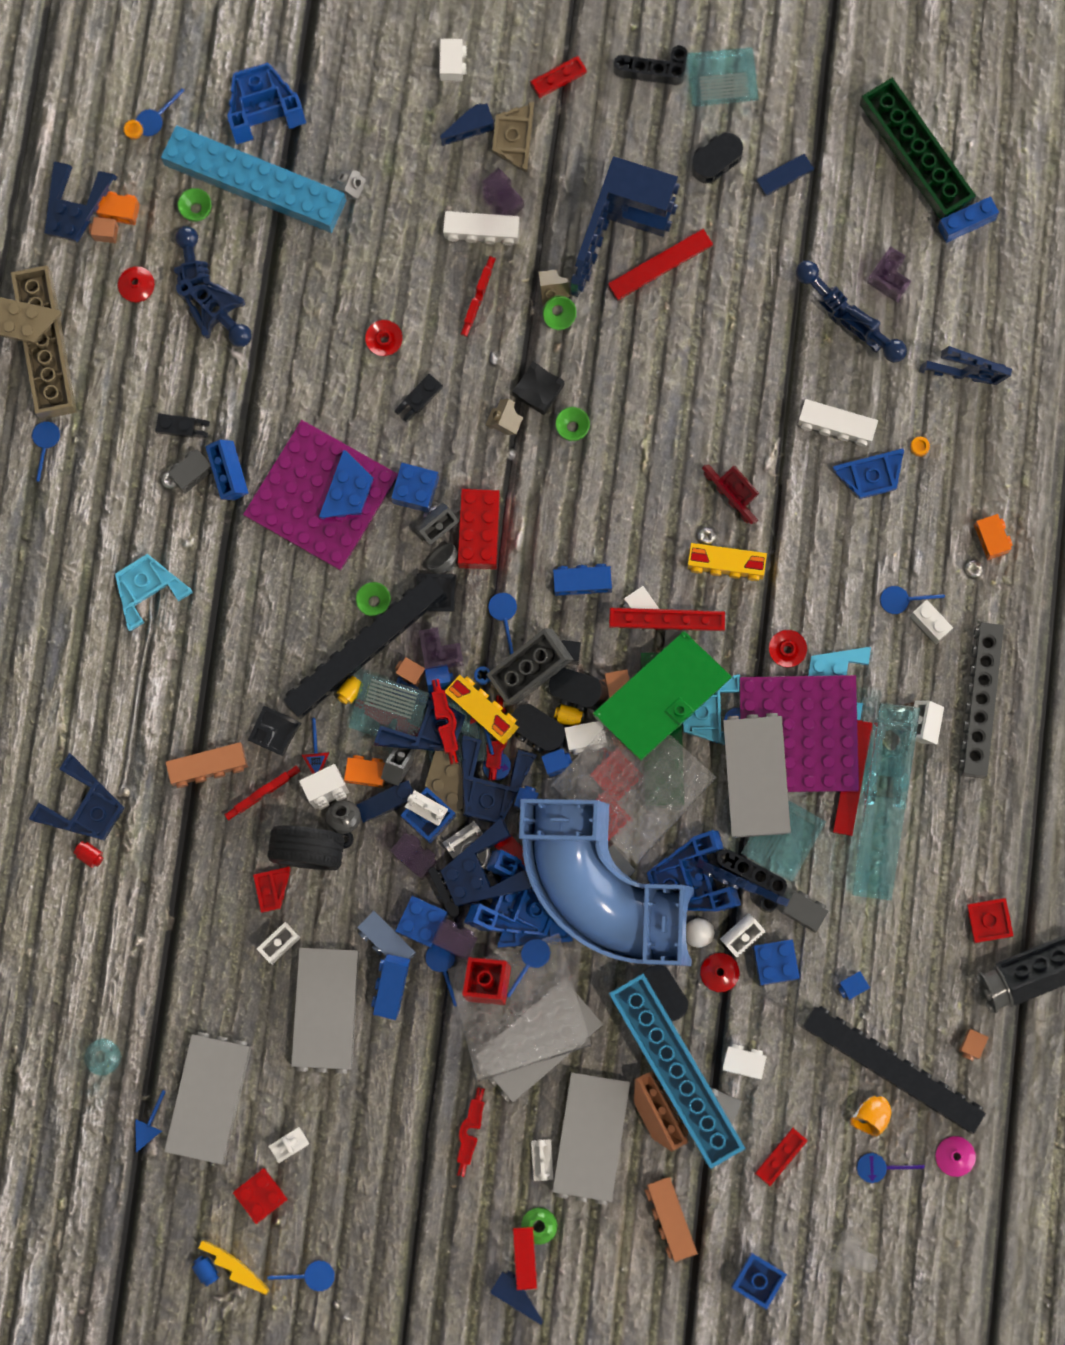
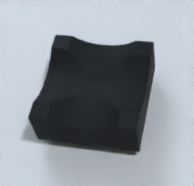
(538, 388)

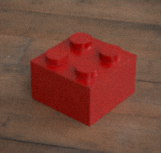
(486, 981)

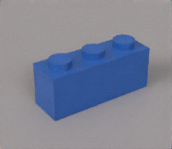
(968, 219)
(226, 469)
(582, 580)
(390, 986)

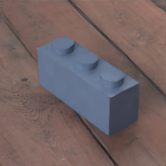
(384, 937)

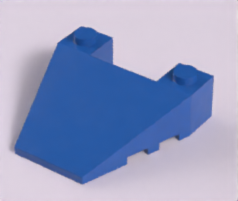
(261, 97)
(682, 869)
(511, 912)

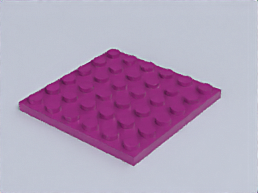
(297, 489)
(816, 724)

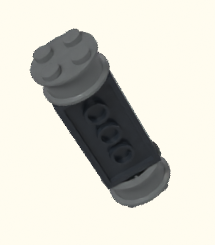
(1024, 976)

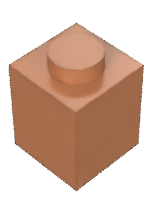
(104, 230)
(410, 671)
(973, 1045)

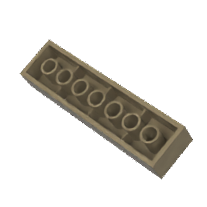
(48, 358)

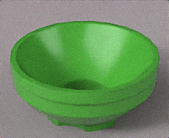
(191, 197)
(563, 319)
(570, 415)
(370, 590)
(549, 1221)

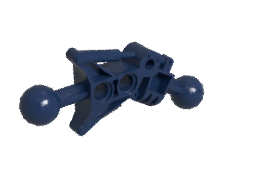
(189, 288)
(850, 315)

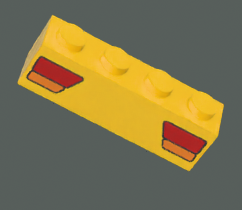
(727, 561)
(481, 709)

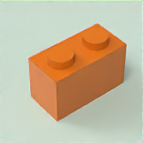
(119, 207)
(993, 536)
(364, 771)

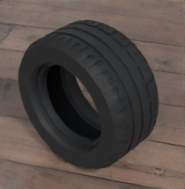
(305, 847)

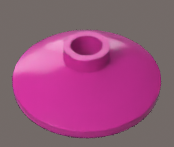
(945, 1158)

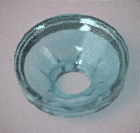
(112, 1057)

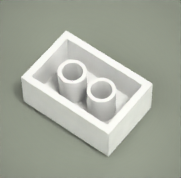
(324, 787)

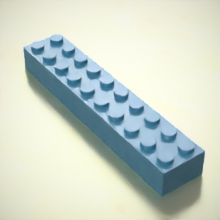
(254, 179)
(677, 1071)

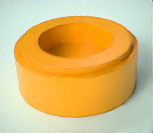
(133, 129)
(919, 446)

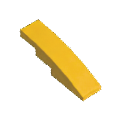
(240, 1272)

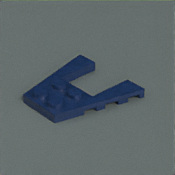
(71, 219)
(978, 368)
(428, 735)
(484, 798)
(95, 814)
(467, 877)
(735, 881)

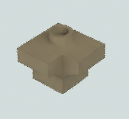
(552, 285)
(504, 418)

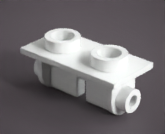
(426, 808)
(458, 840)
(542, 1160)

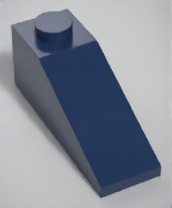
(472, 123)
(385, 802)
(506, 1290)

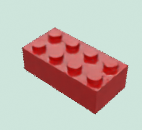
(479, 529)

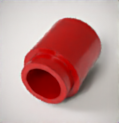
(88, 854)

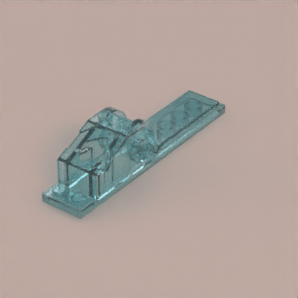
(882, 814)

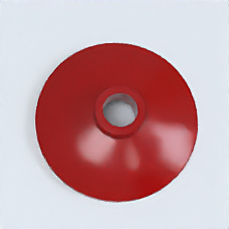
(141, 290)
(383, 329)
(790, 639)
(709, 972)

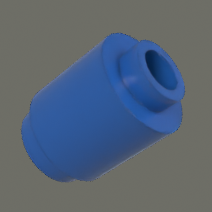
(205, 1270)

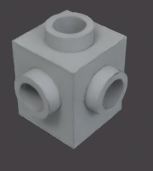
(350, 183)

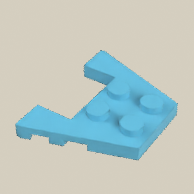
(143, 580)
(837, 664)
(707, 719)

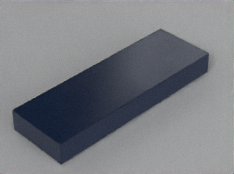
(784, 175)

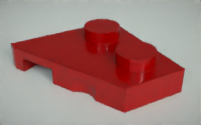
(271, 888)

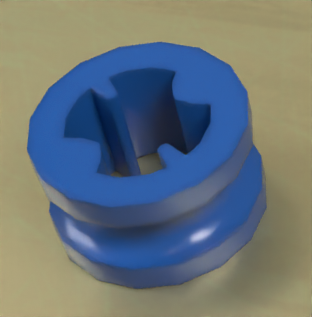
(481, 681)

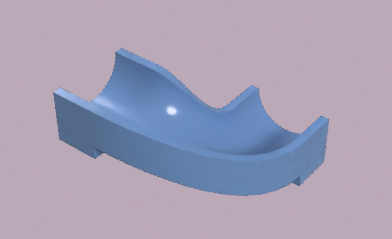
(590, 895)

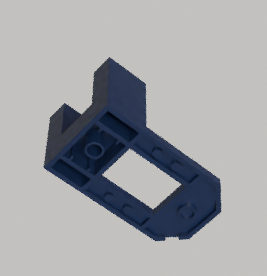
(631, 197)

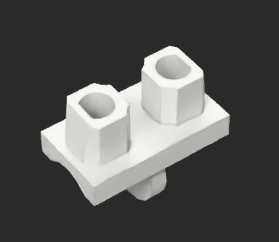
(289, 1145)

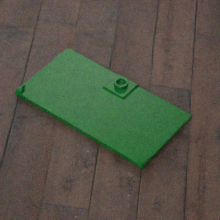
(662, 696)

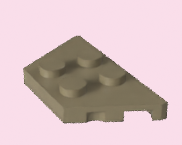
(513, 135)
(25, 321)
(446, 781)

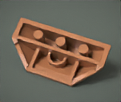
(659, 1112)

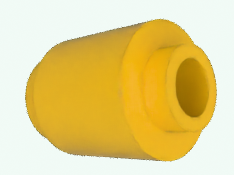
(349, 690)
(568, 715)

